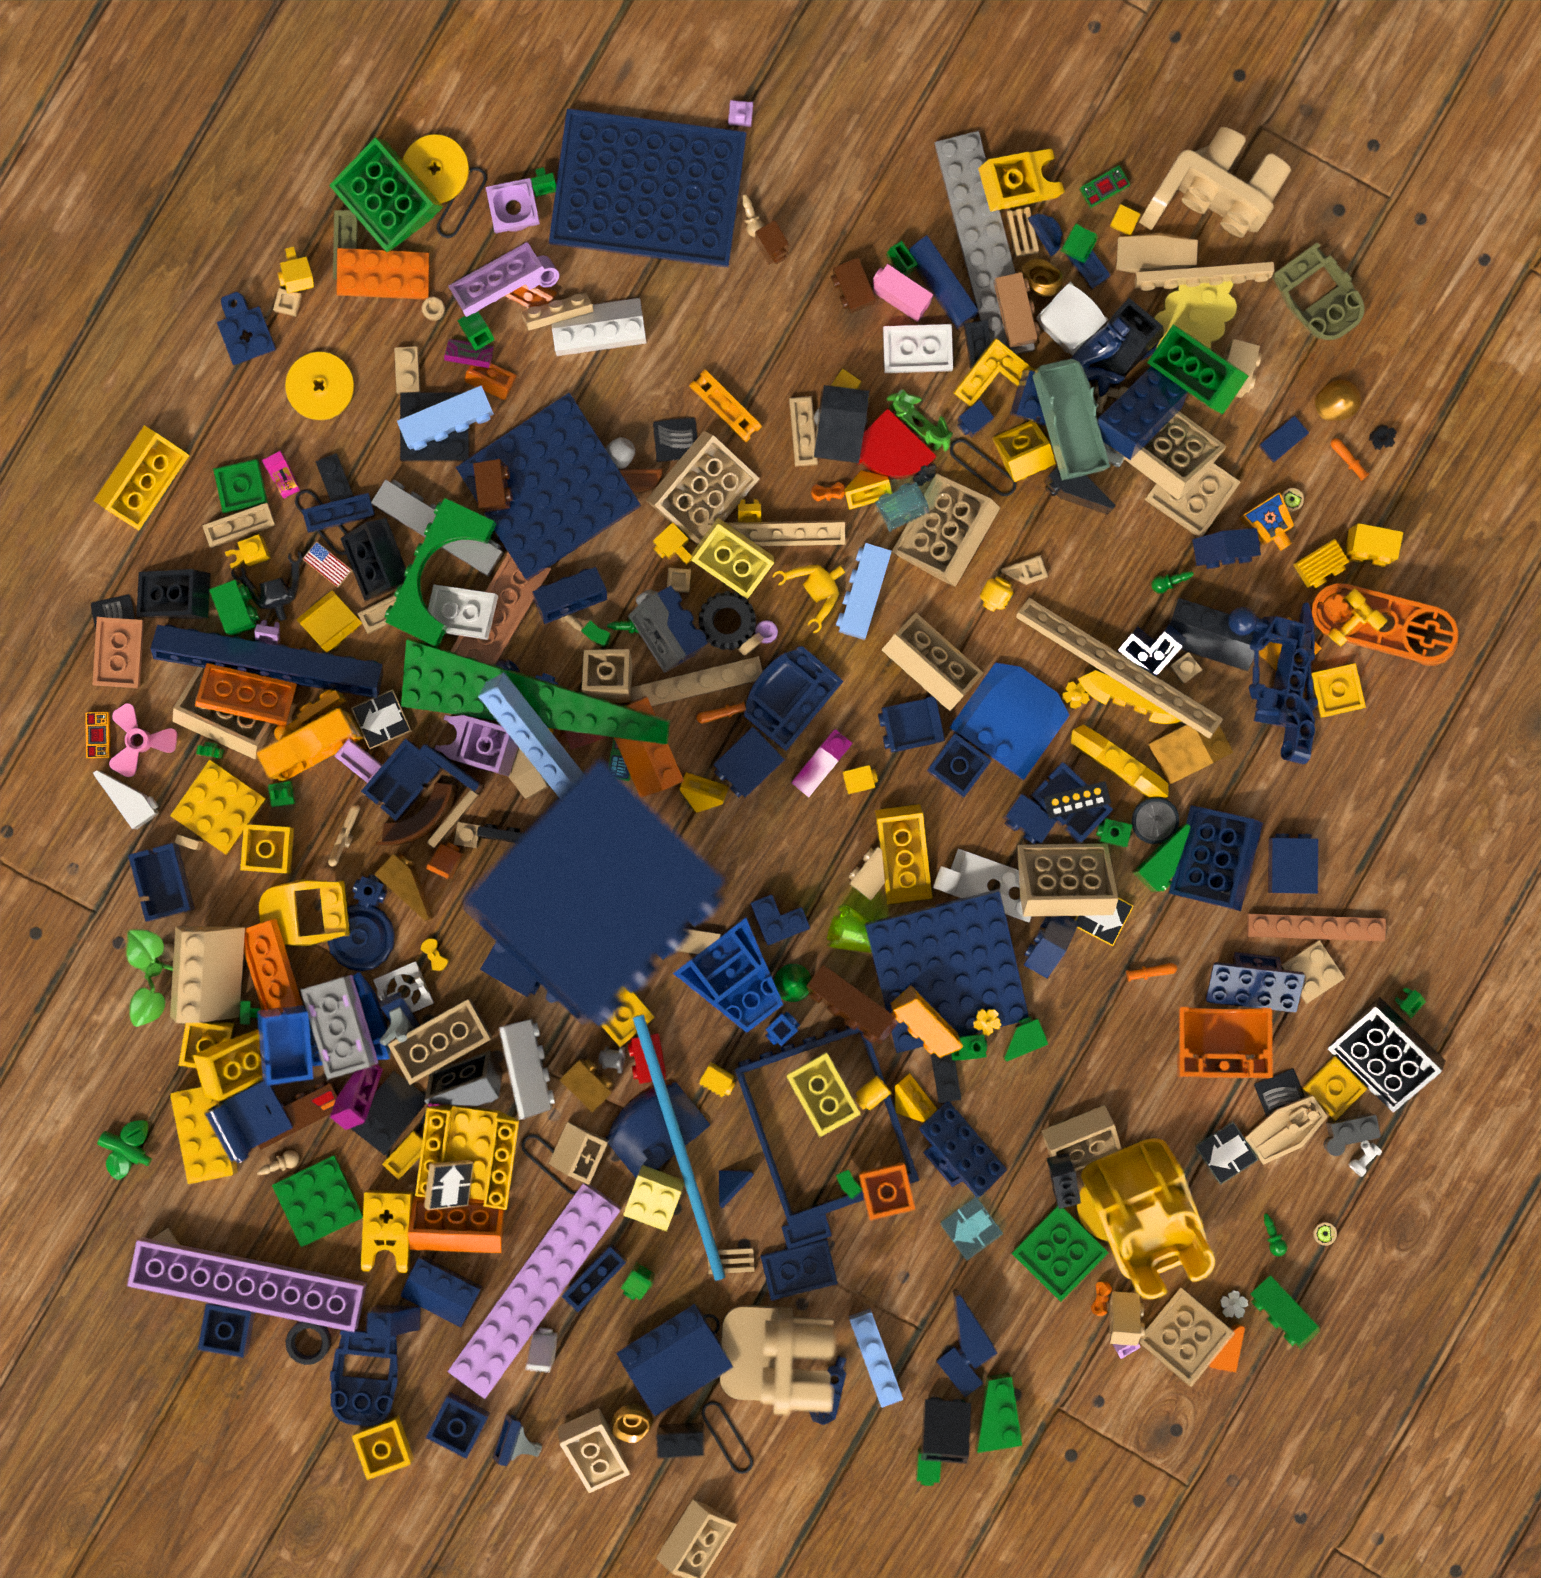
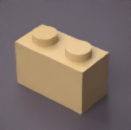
(1125, 1318)

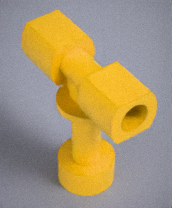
(1361, 613)

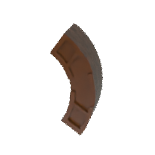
(424, 821)

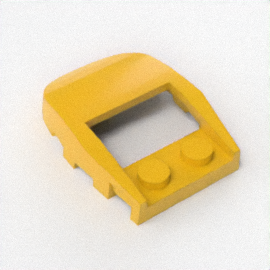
(280, 904)

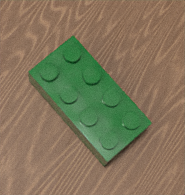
(1198, 369)

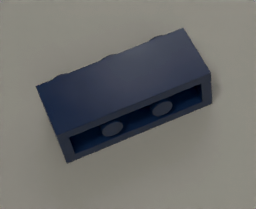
(569, 595)
(594, 1277)

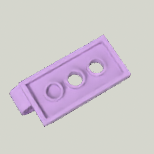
(512, 269)

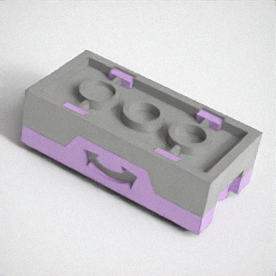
(339, 1026)

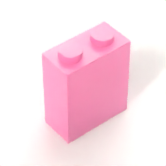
(901, 292)

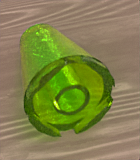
(849, 931)

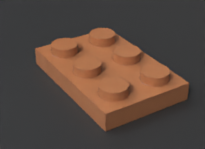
(118, 652)

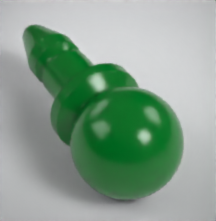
(1162, 583)
(623, 625)
(1277, 1246)

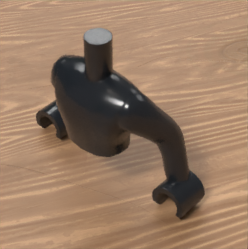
(274, 592)

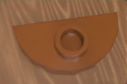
(642, 479)

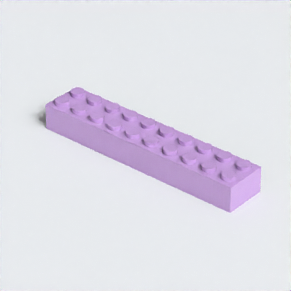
(247, 1284)
(534, 1289)

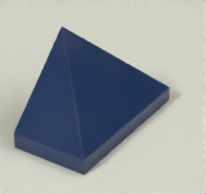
(731, 1183)

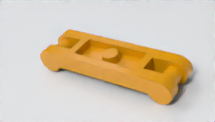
(725, 405)

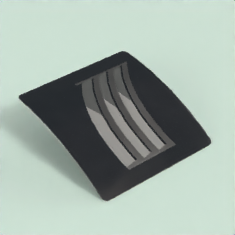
(674, 438)
(114, 607)
(1279, 1091)

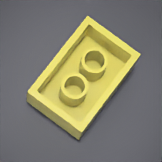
(732, 558)
(823, 1094)

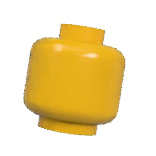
(996, 593)

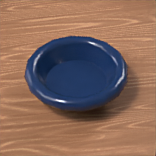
(369, 939)

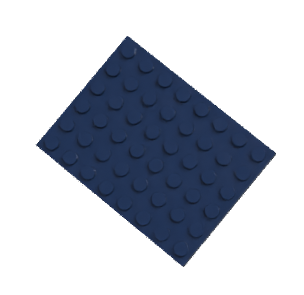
(647, 188)

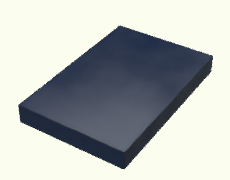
(451, 768)
(799, 1269)

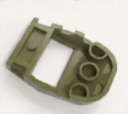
(1336, 311)

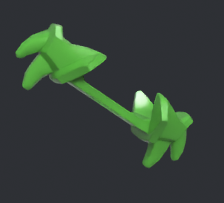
(905, 410)

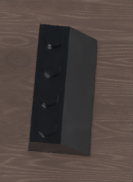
(1210, 634)

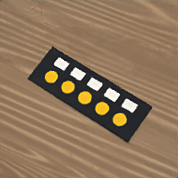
(1077, 800)

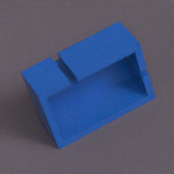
(285, 1045)

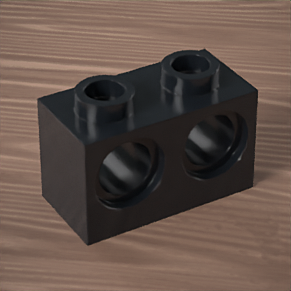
(1063, 1180)

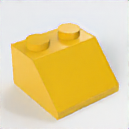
(1024, 450)

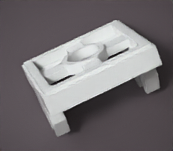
(414, 971)

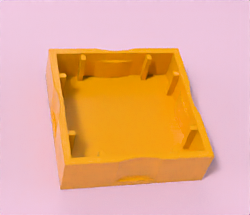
(309, 745)

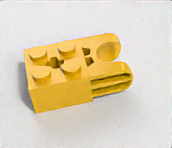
(1018, 180)
(386, 1234)

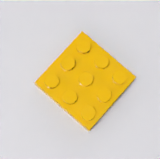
(218, 807)

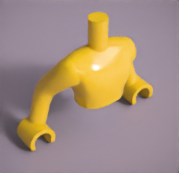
(818, 585)

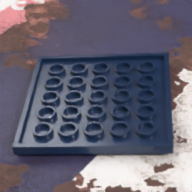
(559, 485)
(954, 958)

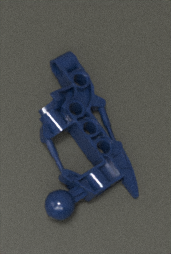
(1284, 702)

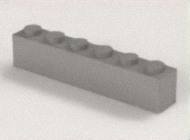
(416, 515)

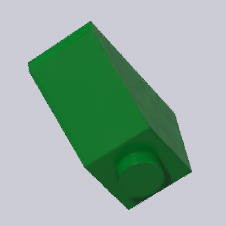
(1025, 1039)

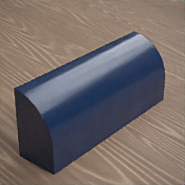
(943, 283)

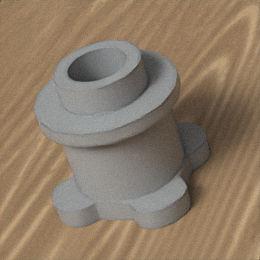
(612, 1058)

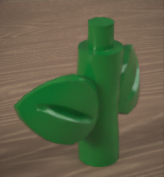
(125, 1148)

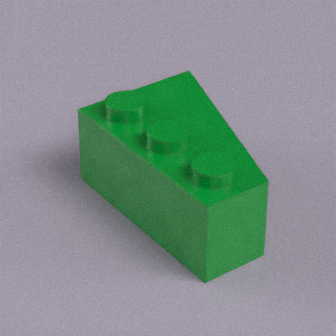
(1284, 1313)
(999, 1416)

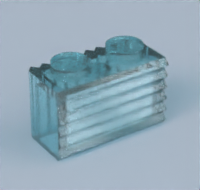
(902, 506)

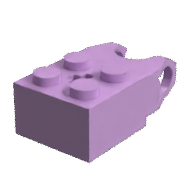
(474, 743)

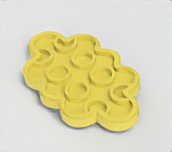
(1199, 311)

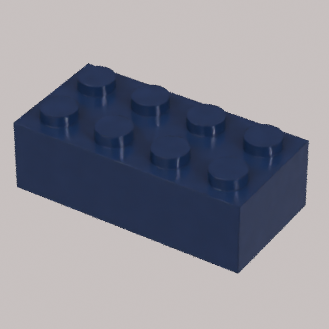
(1141, 412)

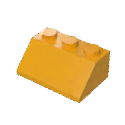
(925, 1023)

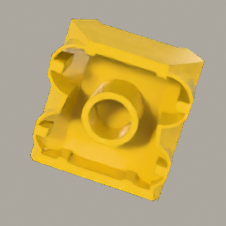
(329, 621)

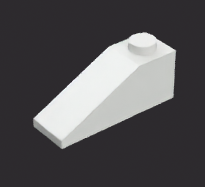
(131, 803)
(542, 1350)

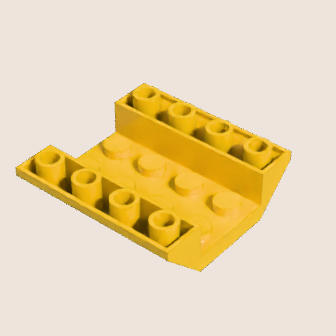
(474, 1135)

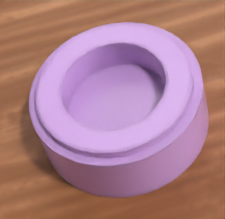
(767, 630)

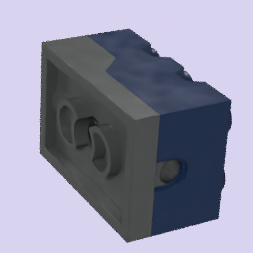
(667, 627)

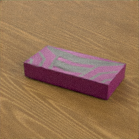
(464, 353)

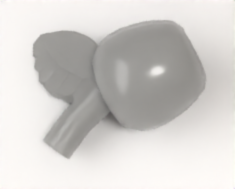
(621, 452)

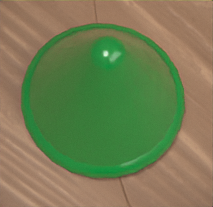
(792, 982)

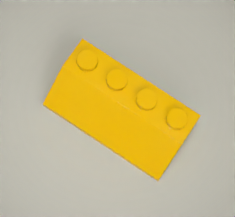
(141, 477)

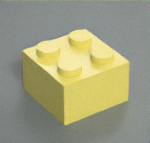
(654, 1198)

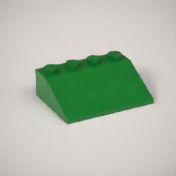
(385, 194)

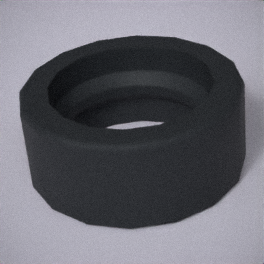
(304, 1359)

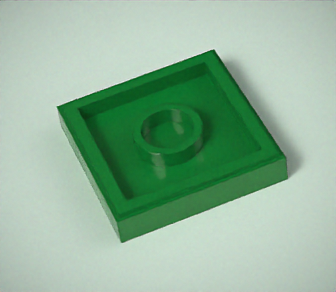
(240, 486)

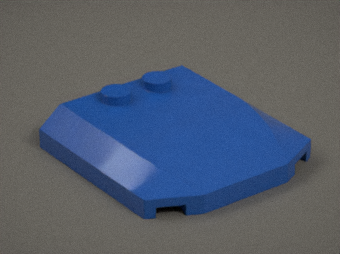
(1011, 718)

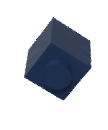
(974, 419)

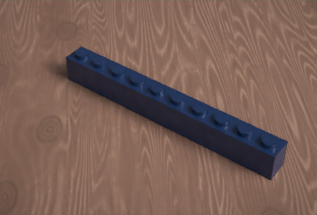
(268, 660)

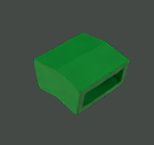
(1079, 243)
(901, 258)
(596, 634)
(848, 1184)

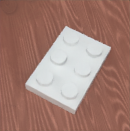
(918, 348)
(463, 610)

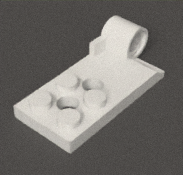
(970, 877)

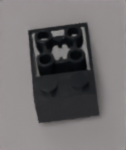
(1139, 340)

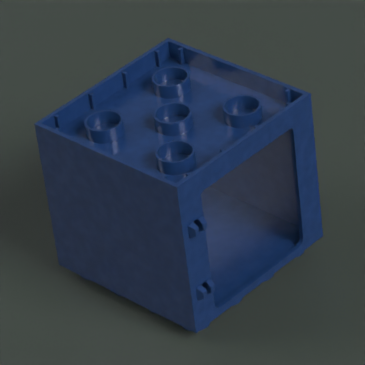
(595, 896)

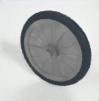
(1155, 820)

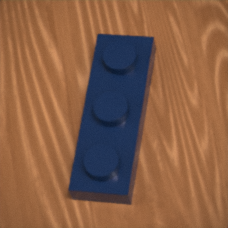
(338, 513)

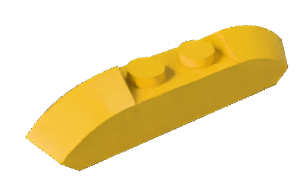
(1104, 687)
(1119, 762)

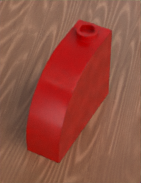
(893, 449)

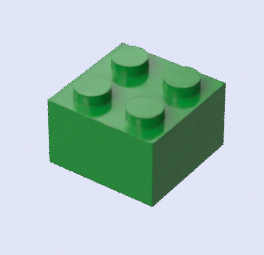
(234, 607)

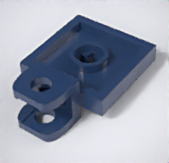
(241, 319)

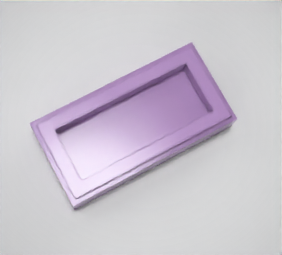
(358, 760)

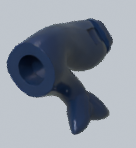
(1100, 347)

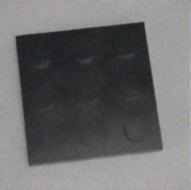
(452, 449)

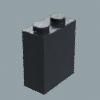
(946, 1430)
(680, 1440)

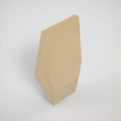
(1156, 253)
(526, 776)
(1286, 1129)

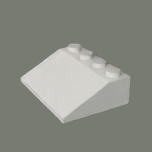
(526, 1068)

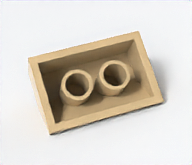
(1084, 1137)
(696, 1541)

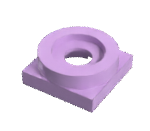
(501, 194)

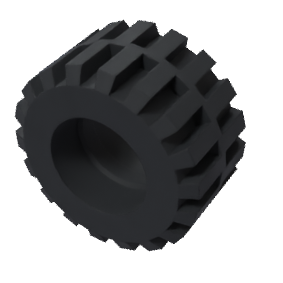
(721, 601)

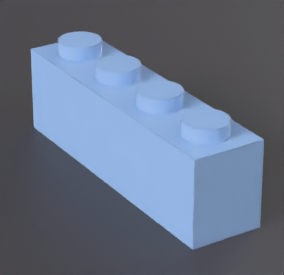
(445, 417)
(864, 592)
(876, 1358)

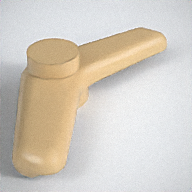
(344, 837)

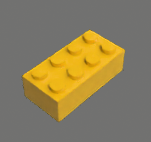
(200, 1147)

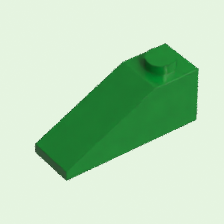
(637, 1282)

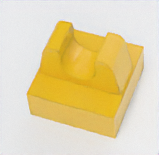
(749, 512)

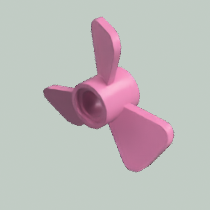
(126, 760)

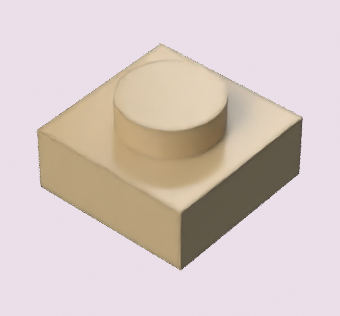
(1185, 668)
(466, 835)

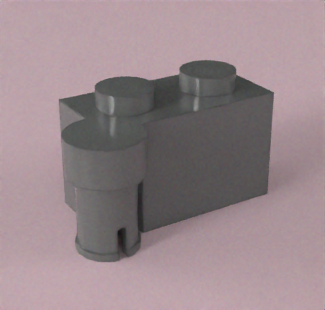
(1350, 1131)

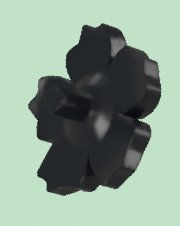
(1382, 437)
(925, 474)

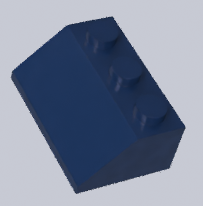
(441, 1291)

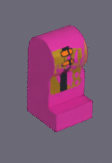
(281, 474)

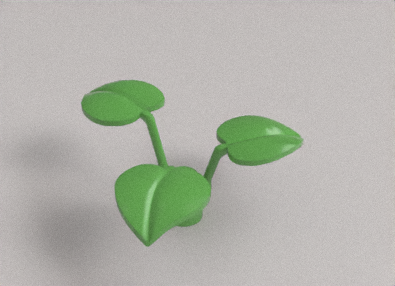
(141, 952)

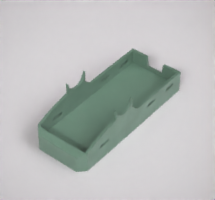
(1071, 418)

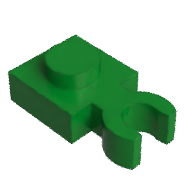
(210, 750)

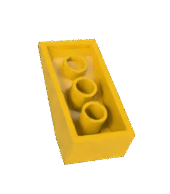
(904, 853)
(230, 1066)

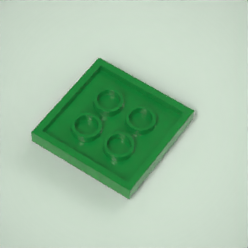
(318, 1201)
(1059, 1252)

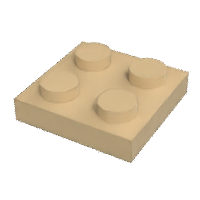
(1318, 969)

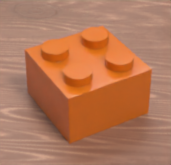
(886, 1190)

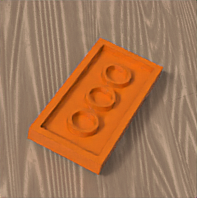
(382, 273)
(246, 694)
(270, 967)

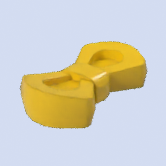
(438, 962)

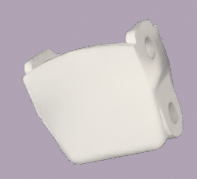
(1071, 318)

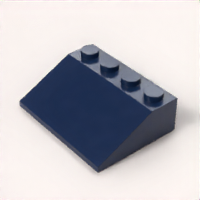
(1216, 858)
(675, 1359)

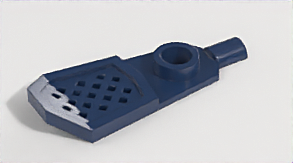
(837, 1388)

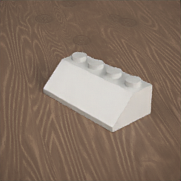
(607, 327)

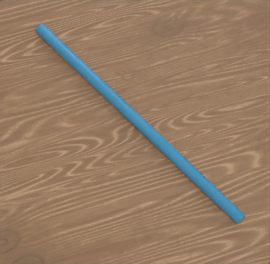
(679, 1147)

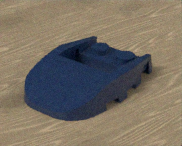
(358, 1398)

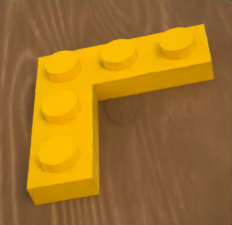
(994, 360)

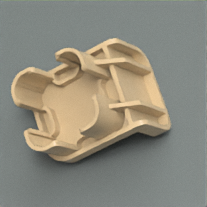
(1207, 185)
(761, 1351)

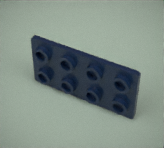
(1255, 983)
(960, 1151)

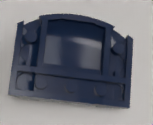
(790, 695)
(641, 1133)

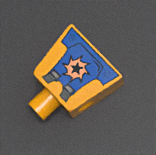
(1271, 521)

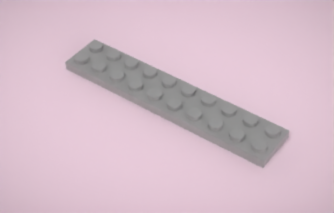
(978, 229)

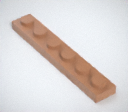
(1316, 927)

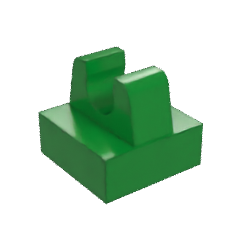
(543, 183)
(281, 794)
(1412, 1003)
(247, 1012)

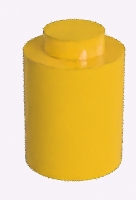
(872, 1093)

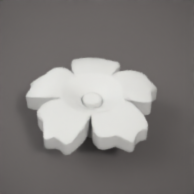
(1233, 1304)

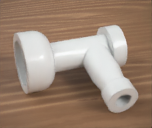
(1370, 1151)

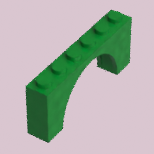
(449, 525)

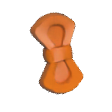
(836, 491)
(1099, 1306)

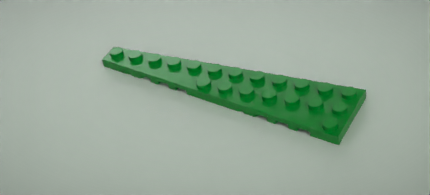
(452, 683)

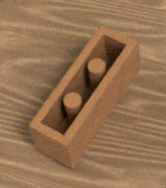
(1016, 310)

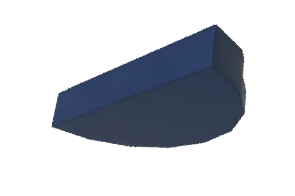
(1048, 231)

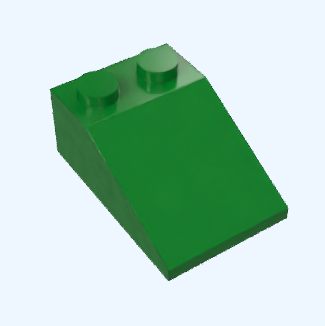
(1162, 863)

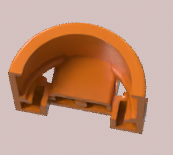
(1222, 1040)

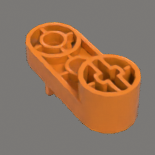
(1337, 612)

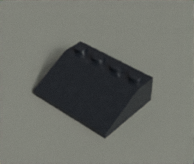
(1387, 1055)

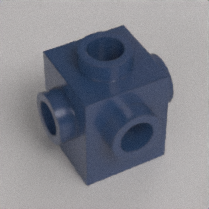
(378, 891)

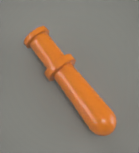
(1345, 454)
(711, 715)
(1164, 969)

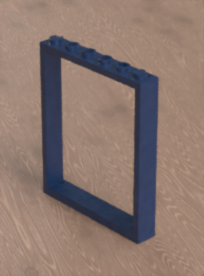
(788, 1051)

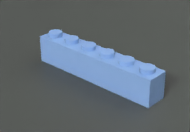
(530, 734)

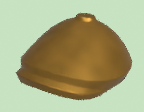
(1042, 277)
(1338, 401)
(631, 1422)

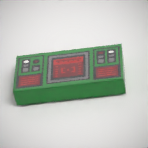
(1104, 187)

